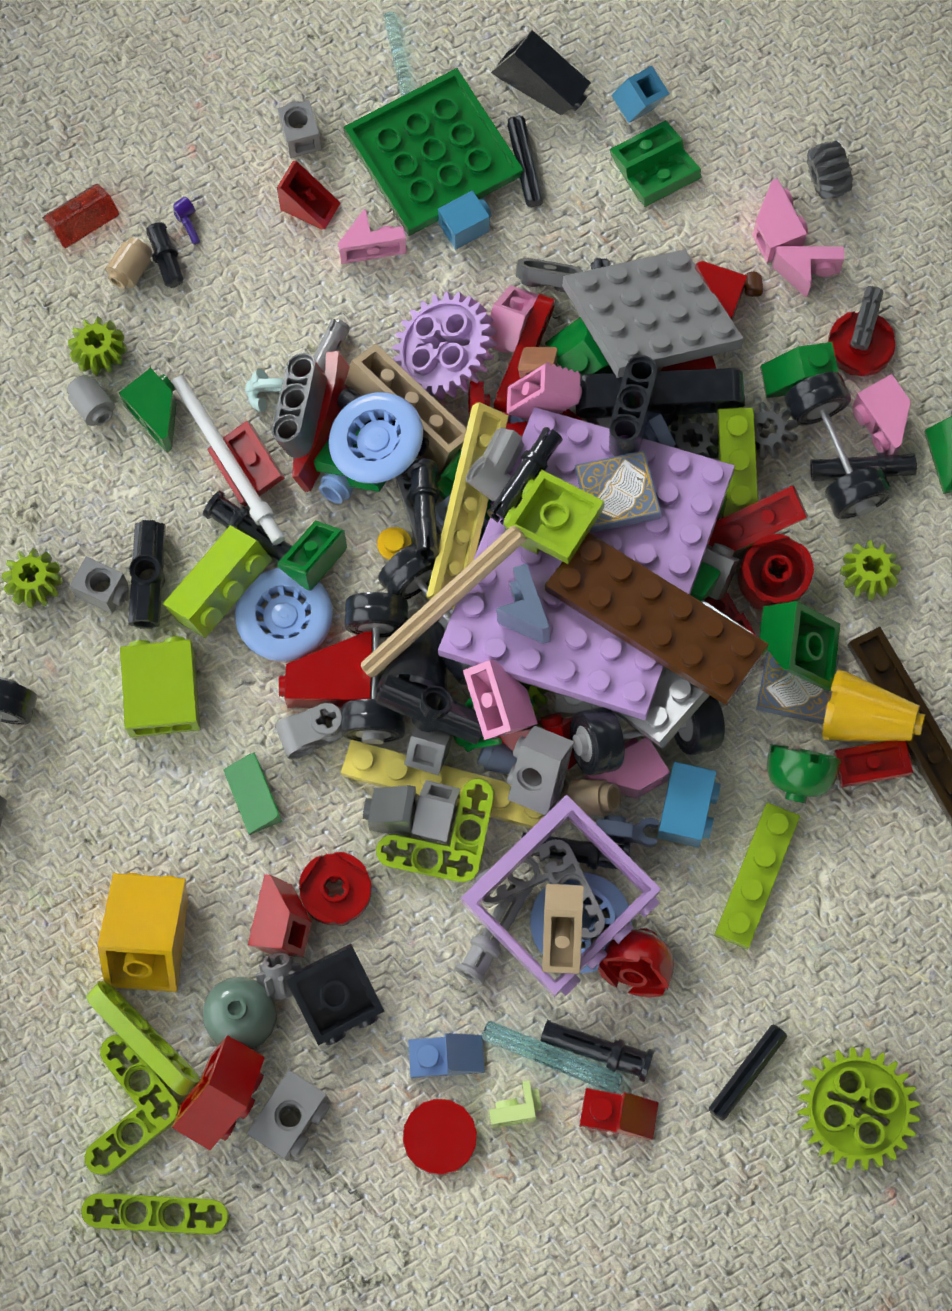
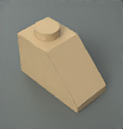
(562, 928)

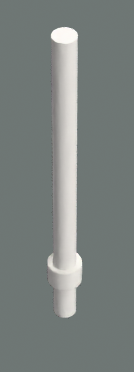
(260, 511)

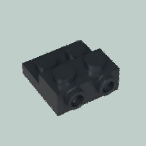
(335, 995)

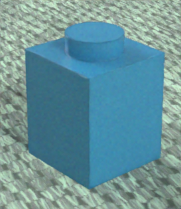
(640, 94)
(464, 219)

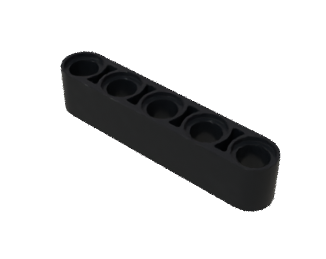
(675, 393)

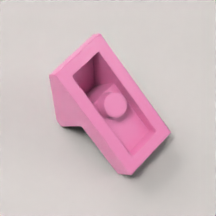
(362, 245)
(799, 262)

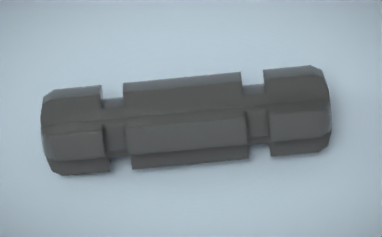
(867, 318)

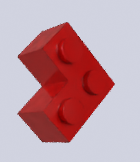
(221, 1094)

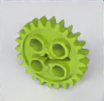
(845, 1139)

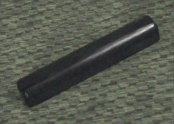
(524, 154)
(747, 1072)

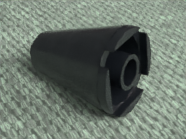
(420, 661)

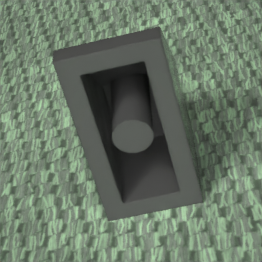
(391, 810)

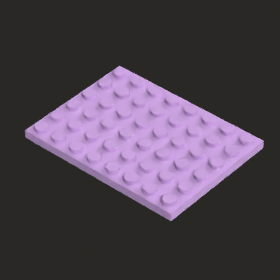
(582, 655)

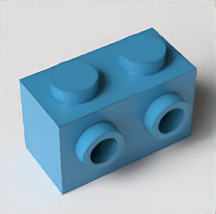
(687, 805)

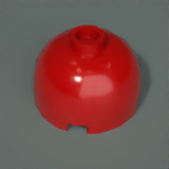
(640, 962)

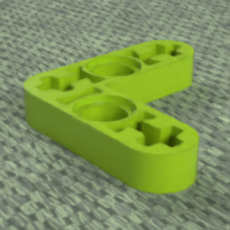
(459, 845)
(141, 1115)

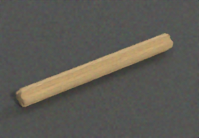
(443, 601)

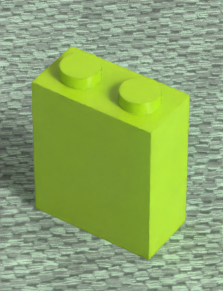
(159, 687)

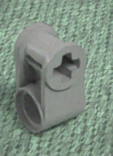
(307, 730)

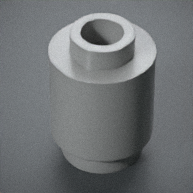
(90, 400)

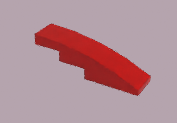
(336, 372)

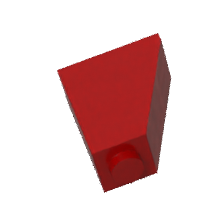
(329, 675)

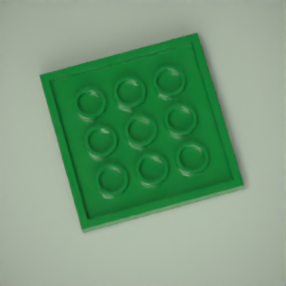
(432, 150)

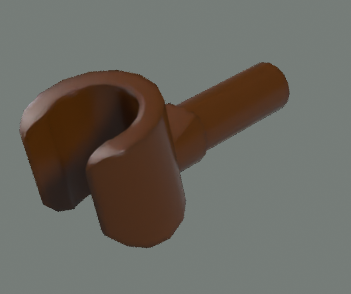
(753, 284)

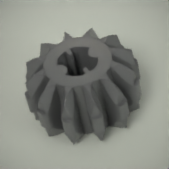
(829, 170)
(782, 426)
(699, 436)

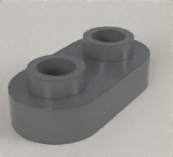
(537, 272)

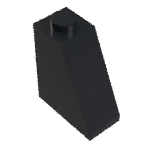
(542, 74)

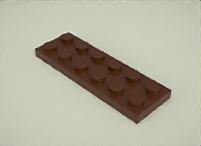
(657, 618)

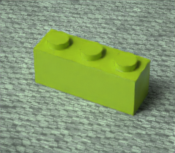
(217, 581)

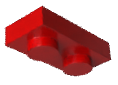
(873, 763)

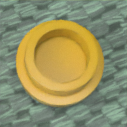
(392, 541)

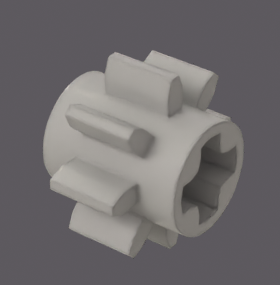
(272, 975)

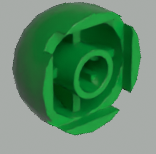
(801, 772)

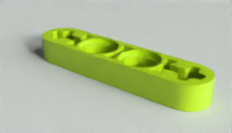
(142, 1038)
(155, 1213)

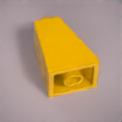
(143, 932)

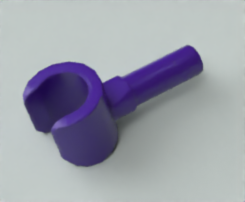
(182, 210)

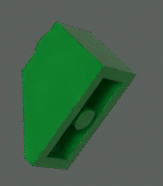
(795, 366)
(152, 405)

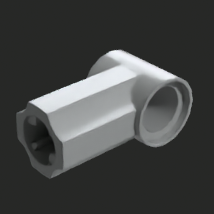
(493, 469)

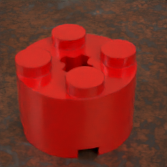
(783, 556)

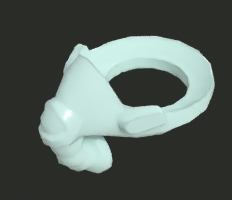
(261, 383)

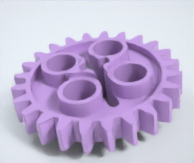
(435, 344)

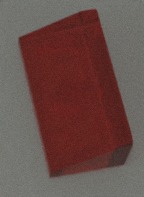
(81, 215)

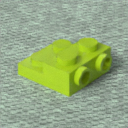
(554, 516)

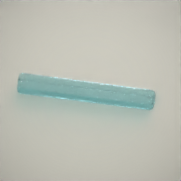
(551, 1057)

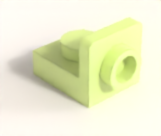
(511, 1113)

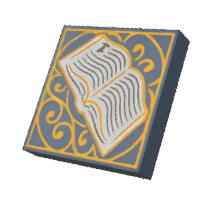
(624, 487)
(790, 695)

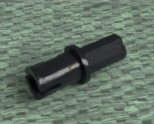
(164, 254)

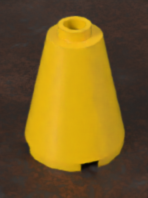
(868, 712)

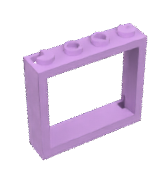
(594, 954)

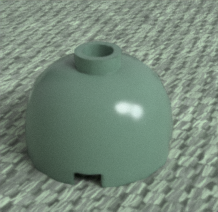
(239, 1010)

